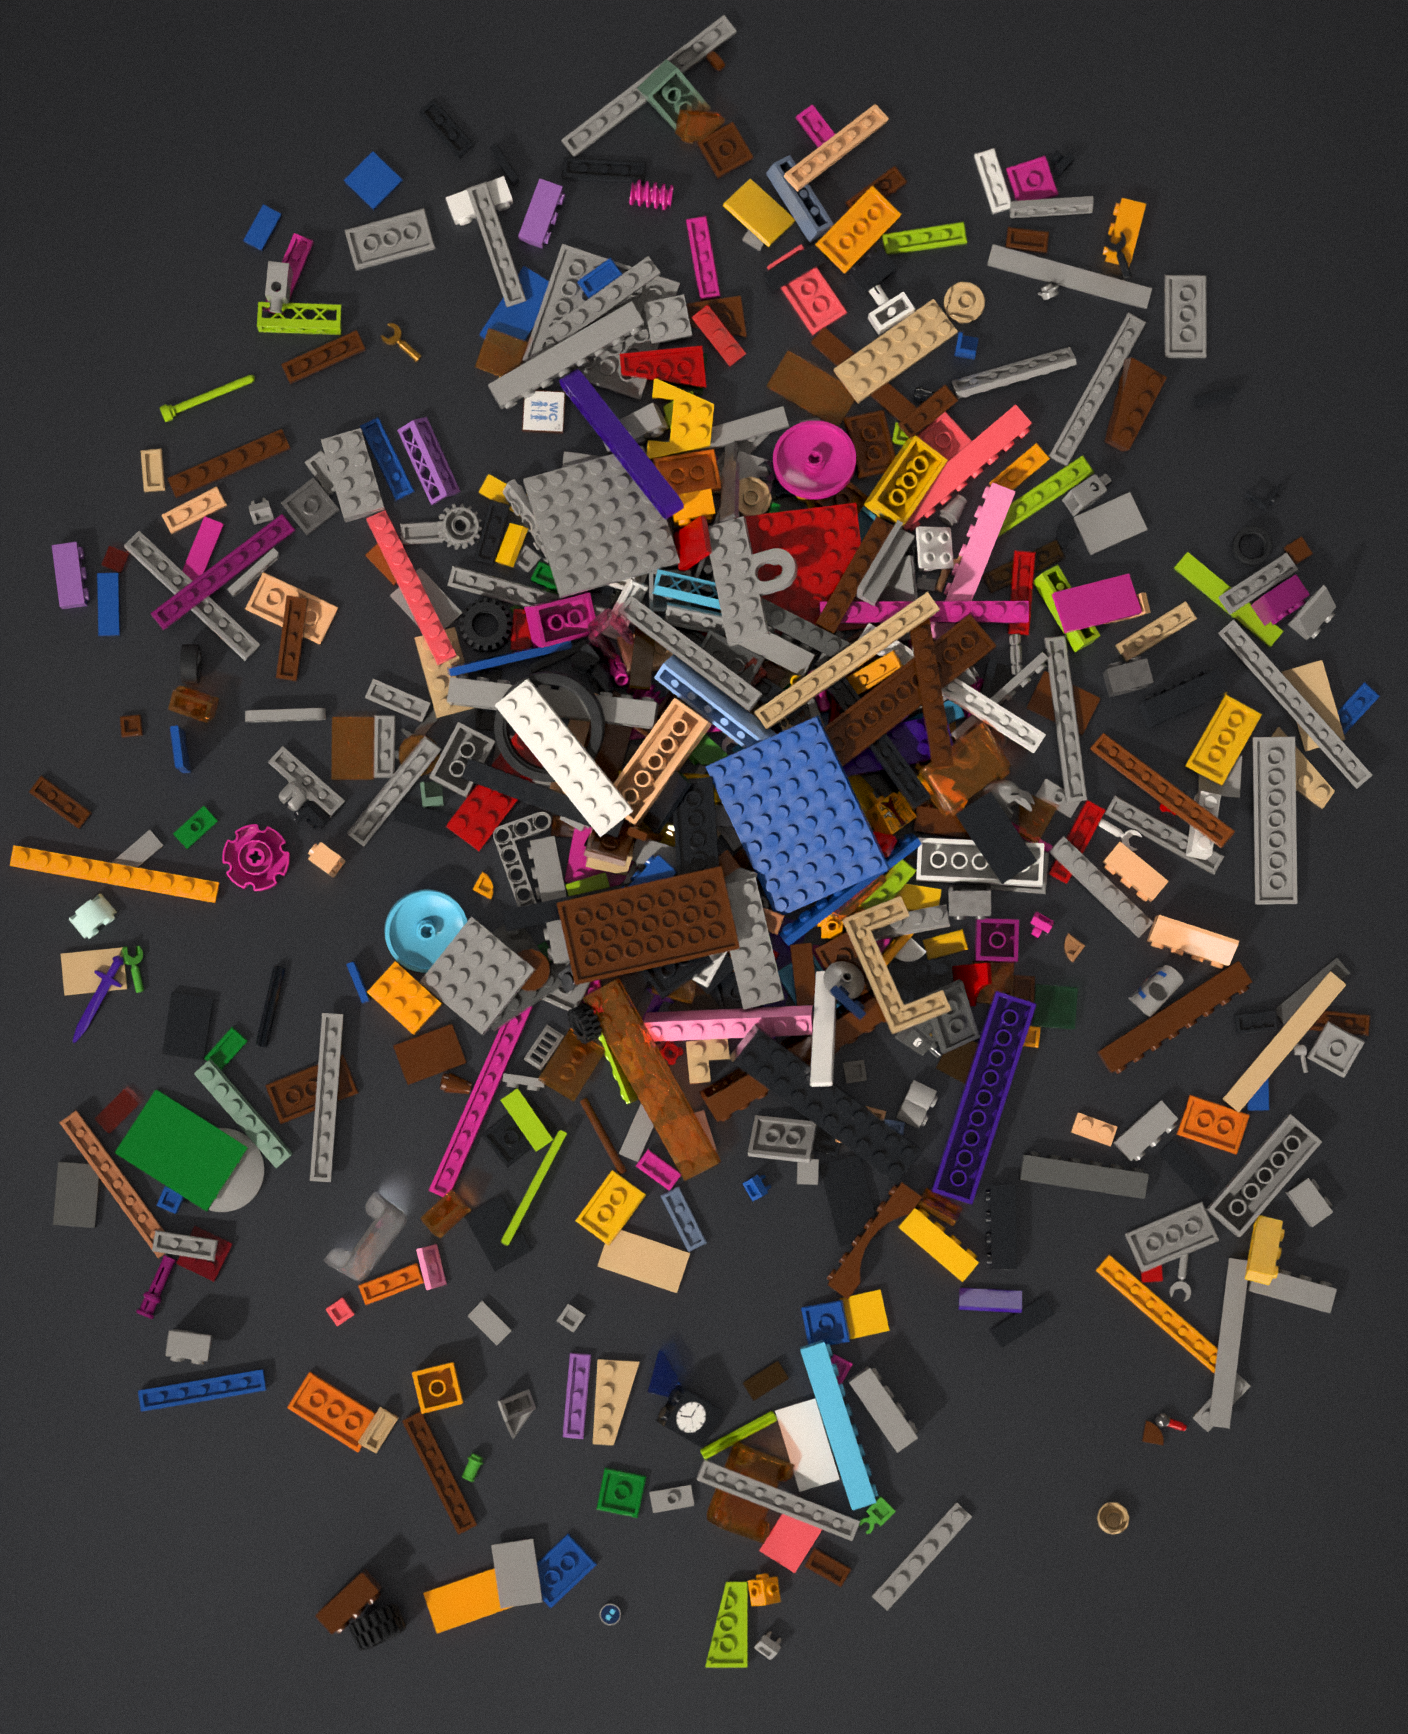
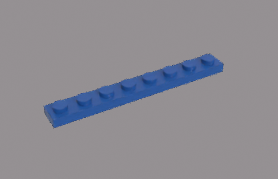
(828, 905)

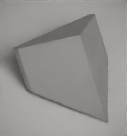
(516, 1410)

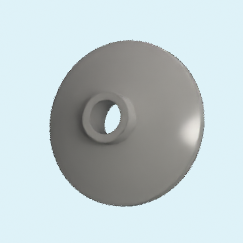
(834, 976)

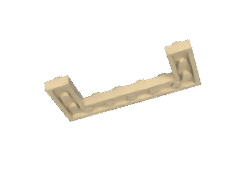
(860, 932)

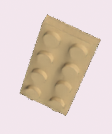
(438, 677)

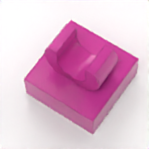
(1040, 923)

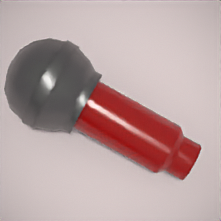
(1164, 1420)

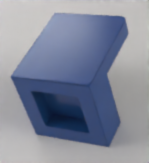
(966, 346)

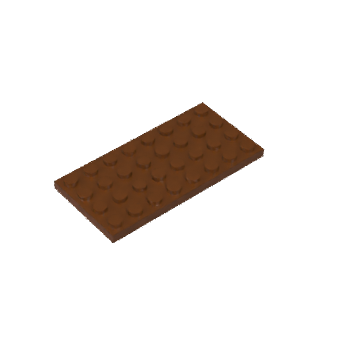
(648, 925)

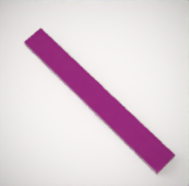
(222, 572)

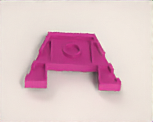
(576, 864)

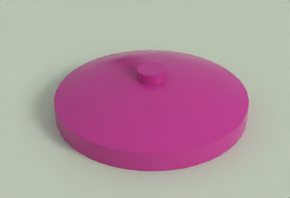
(814, 460)

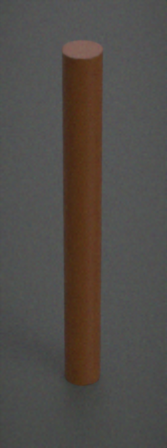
(603, 1136)

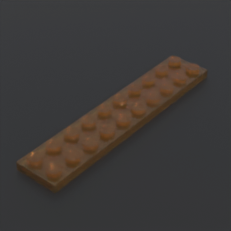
(652, 1080)

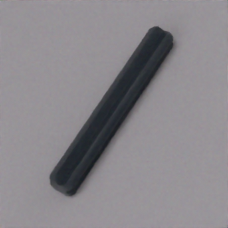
(270, 1006)

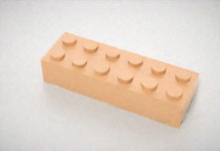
(659, 756)

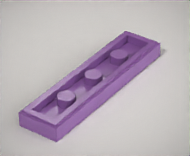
(576, 1395)

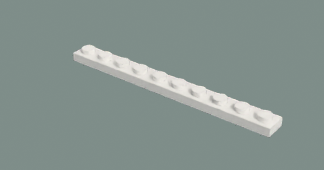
(977, 704)

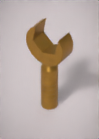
(402, 344)

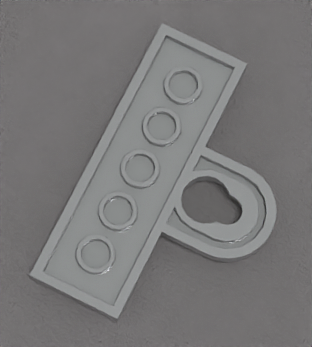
(738, 583)

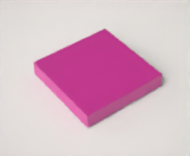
(1032, 180)

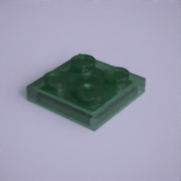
(1055, 1006)

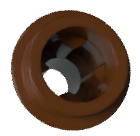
(454, 1084)

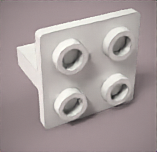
(934, 548)

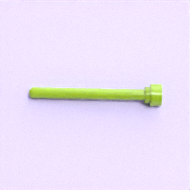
(171, 411)

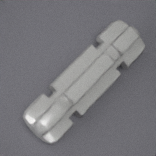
(1015, 653)

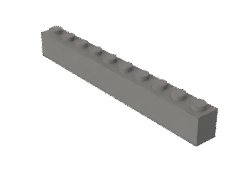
(567, 705)

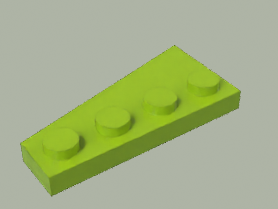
(729, 1637)

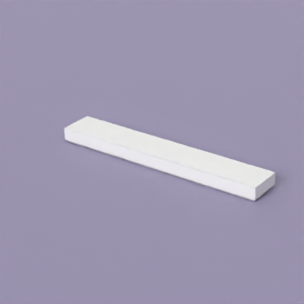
(823, 1034)

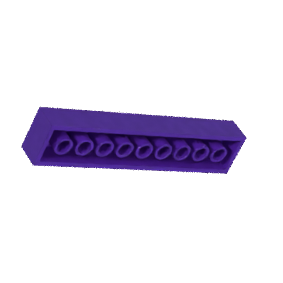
(983, 1097)

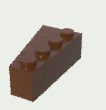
(1134, 399)

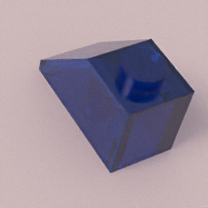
(663, 1377)

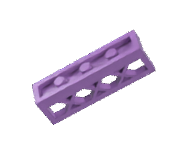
(431, 457)

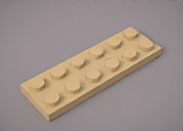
(895, 351)

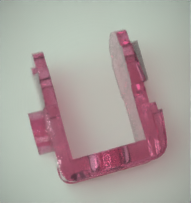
(600, 623)

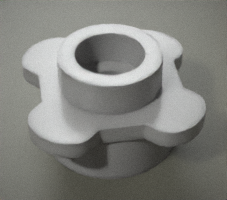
(1048, 291)

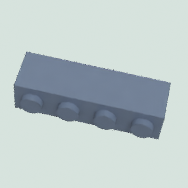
(801, 204)

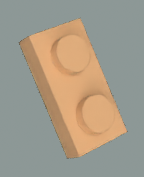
(1094, 1129)

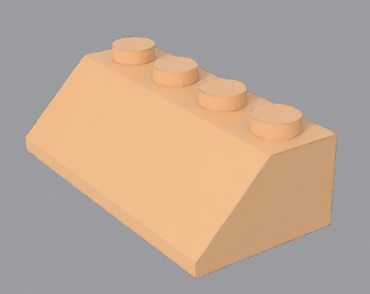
(1192, 941)

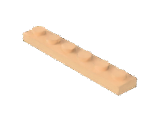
(836, 147)

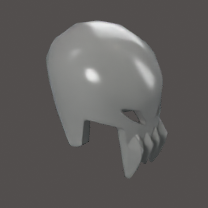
(1008, 794)

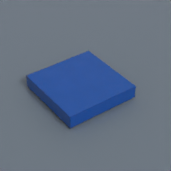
(373, 180)
(826, 1323)

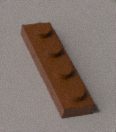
(323, 357)
(292, 638)

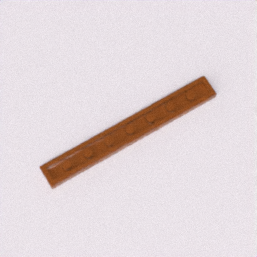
(1162, 790)

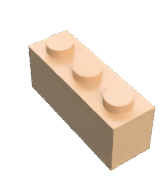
(326, 859)
(1134, 872)

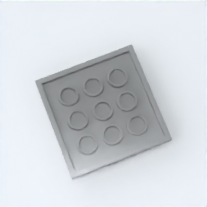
(477, 975)

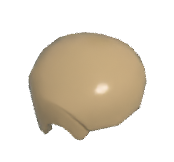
(1113, 1518)

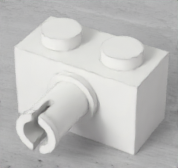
(889, 311)

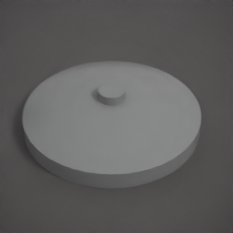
(244, 1180)

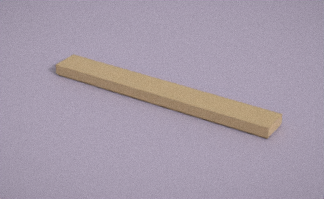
(1284, 1041)

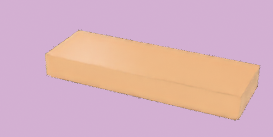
(194, 510)

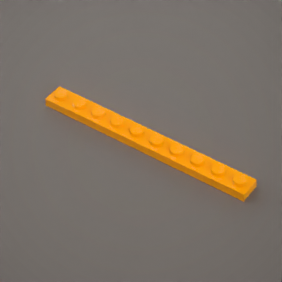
(114, 874)

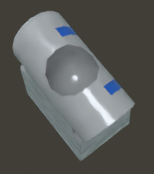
(1156, 989)

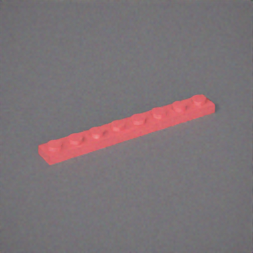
(411, 587)

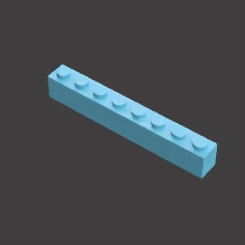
(838, 1425)

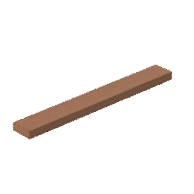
(112, 1177)

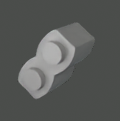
(916, 1104)

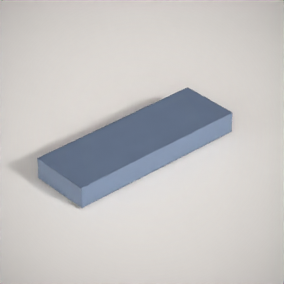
(683, 1219)

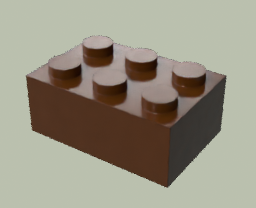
(349, 1602)

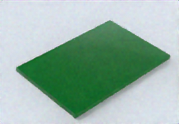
(181, 1150)

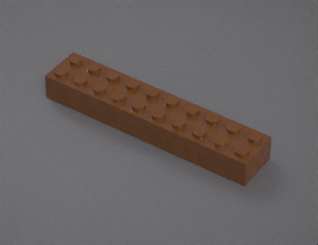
(739, 1088)

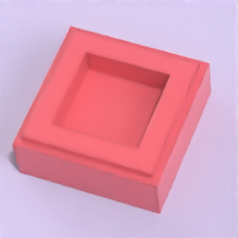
(340, 1311)

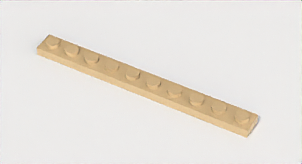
(847, 660)

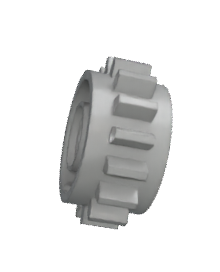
(448, 529)

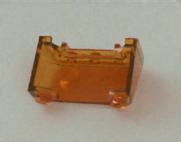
(976, 764)
(737, 1513)

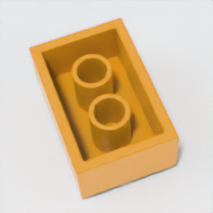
(404, 998)

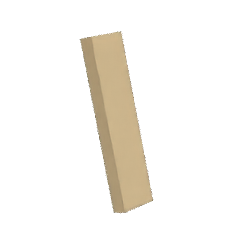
(1156, 631)

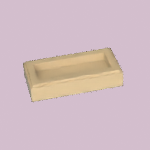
(153, 470)
(378, 1430)

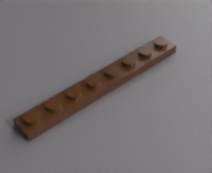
(931, 696)

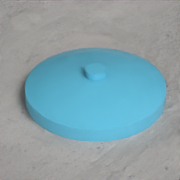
(422, 928)

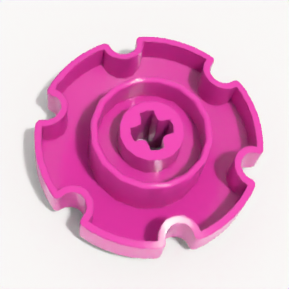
(269, 847)

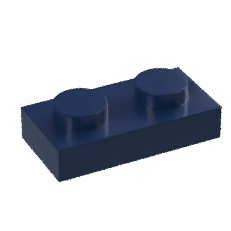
(841, 995)

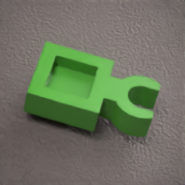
(879, 1513)

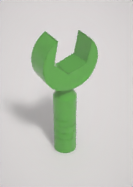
(135, 969)

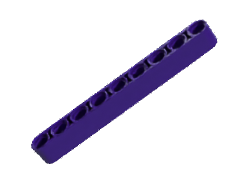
(621, 444)

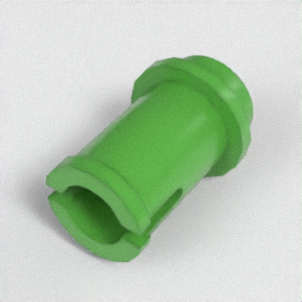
(472, 1467)

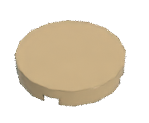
(964, 302)
(756, 500)

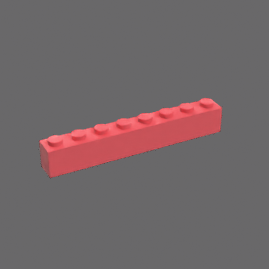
(970, 462)

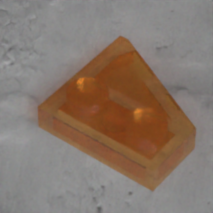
(1034, 823)

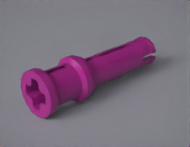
(153, 1297)

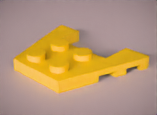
(690, 422)

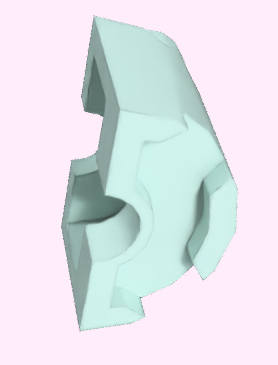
(92, 915)

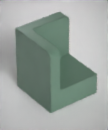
(431, 794)

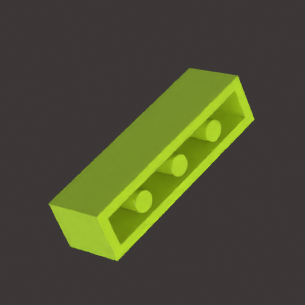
(1054, 581)

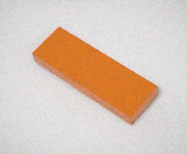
(391, 1284)

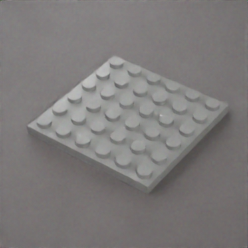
(565, 295)
(597, 525)

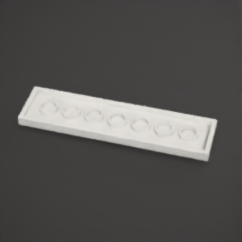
(564, 757)

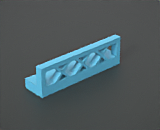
(686, 596)

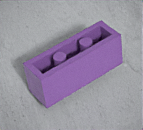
(541, 213)
(70, 575)

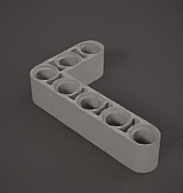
(509, 844)

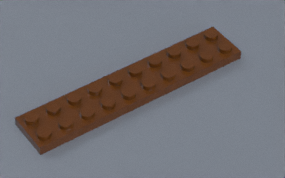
(900, 693)

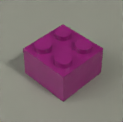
(1281, 601)
(996, 940)

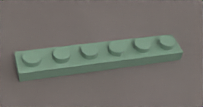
(243, 1113)

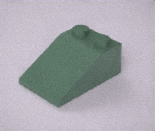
(670, 91)

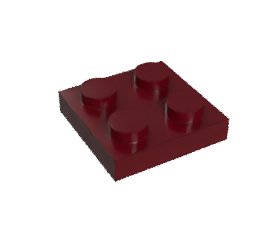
(207, 1268)

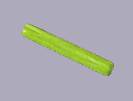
(738, 1435)

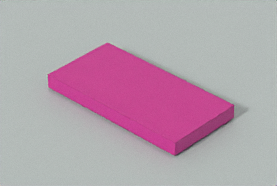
(1096, 603)

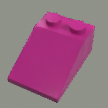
(560, 620)

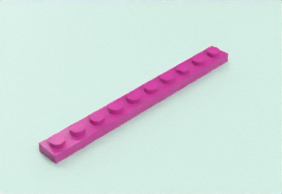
(949, 611)
(478, 1105)

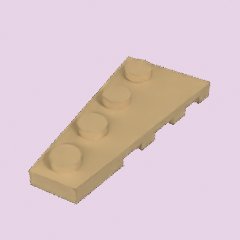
(1308, 779)
(612, 1393)

